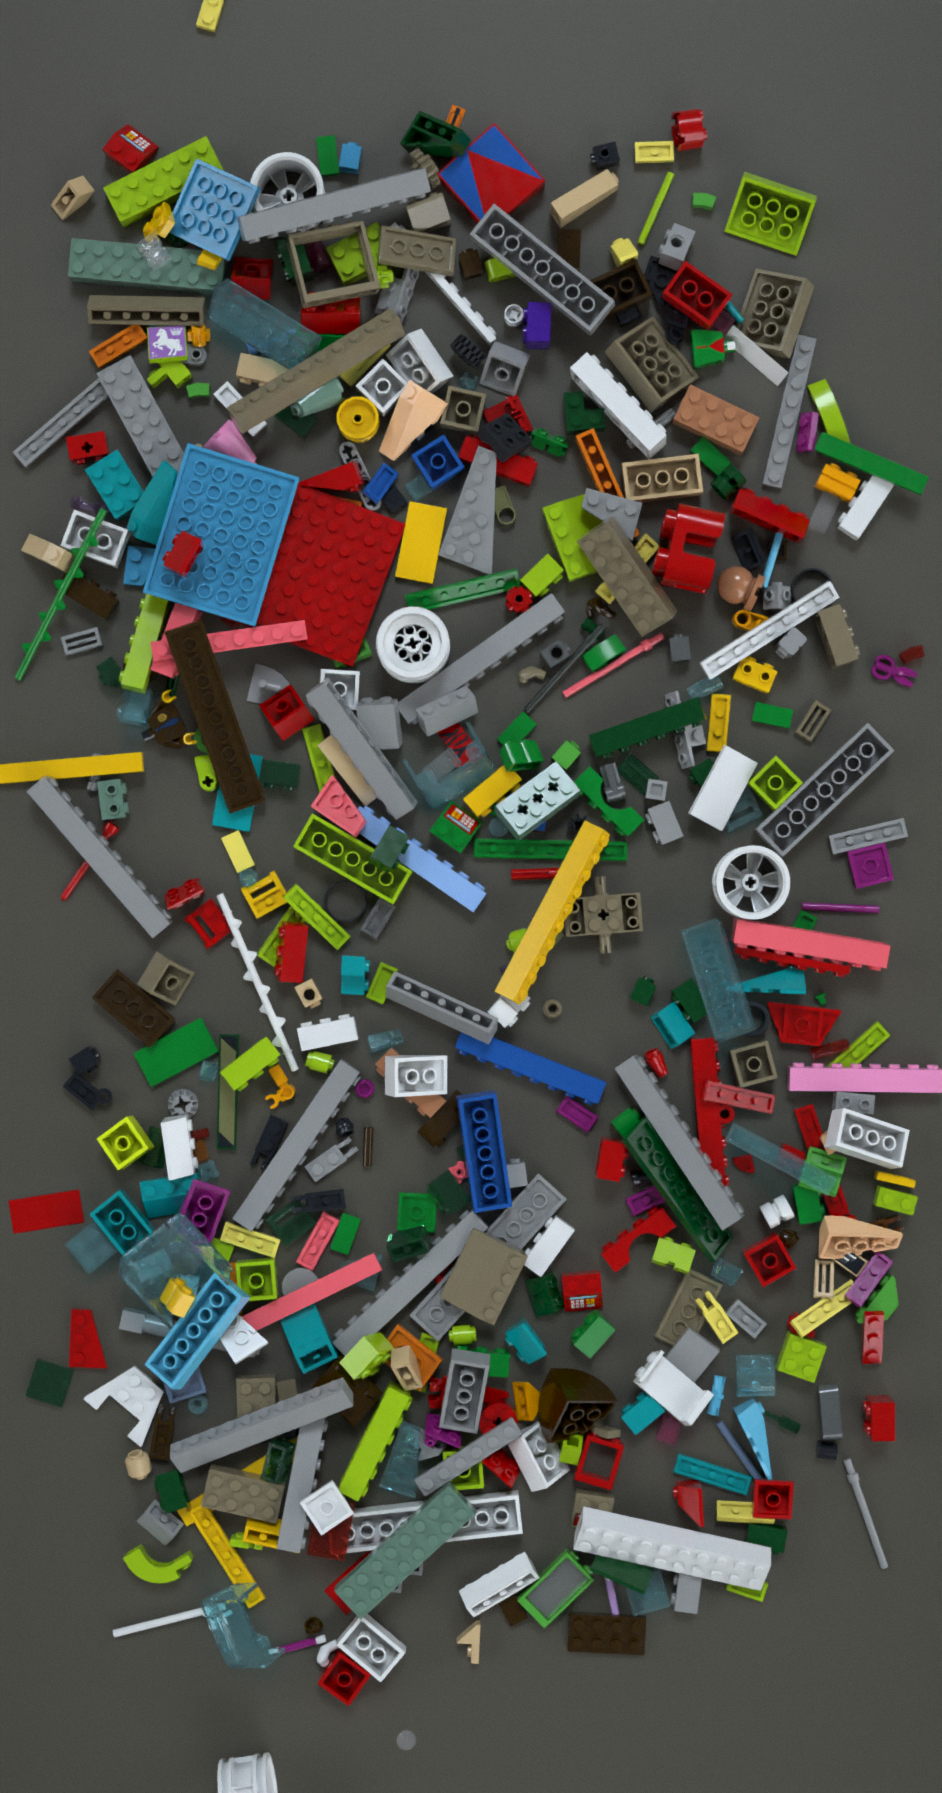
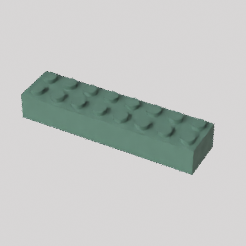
(123, 266)
(404, 1550)

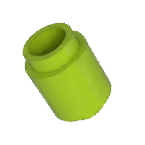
(320, 1062)
(462, 1334)

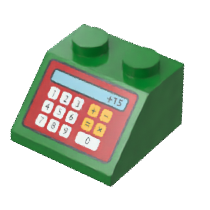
(456, 826)

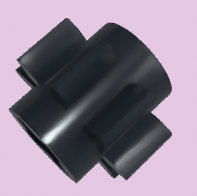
(573, 821)

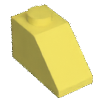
(623, 251)

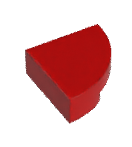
(744, 1163)

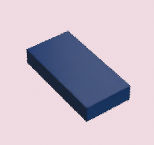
(380, 483)

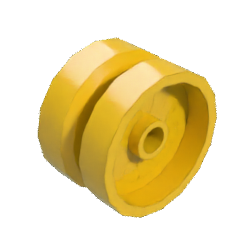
(358, 431)

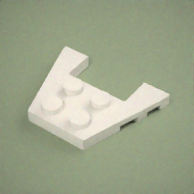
(135, 1393)

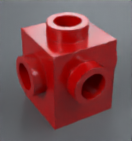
(518, 607)

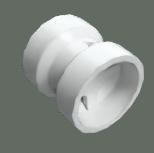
(514, 312)

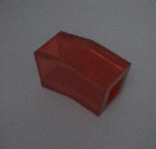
(912, 653)

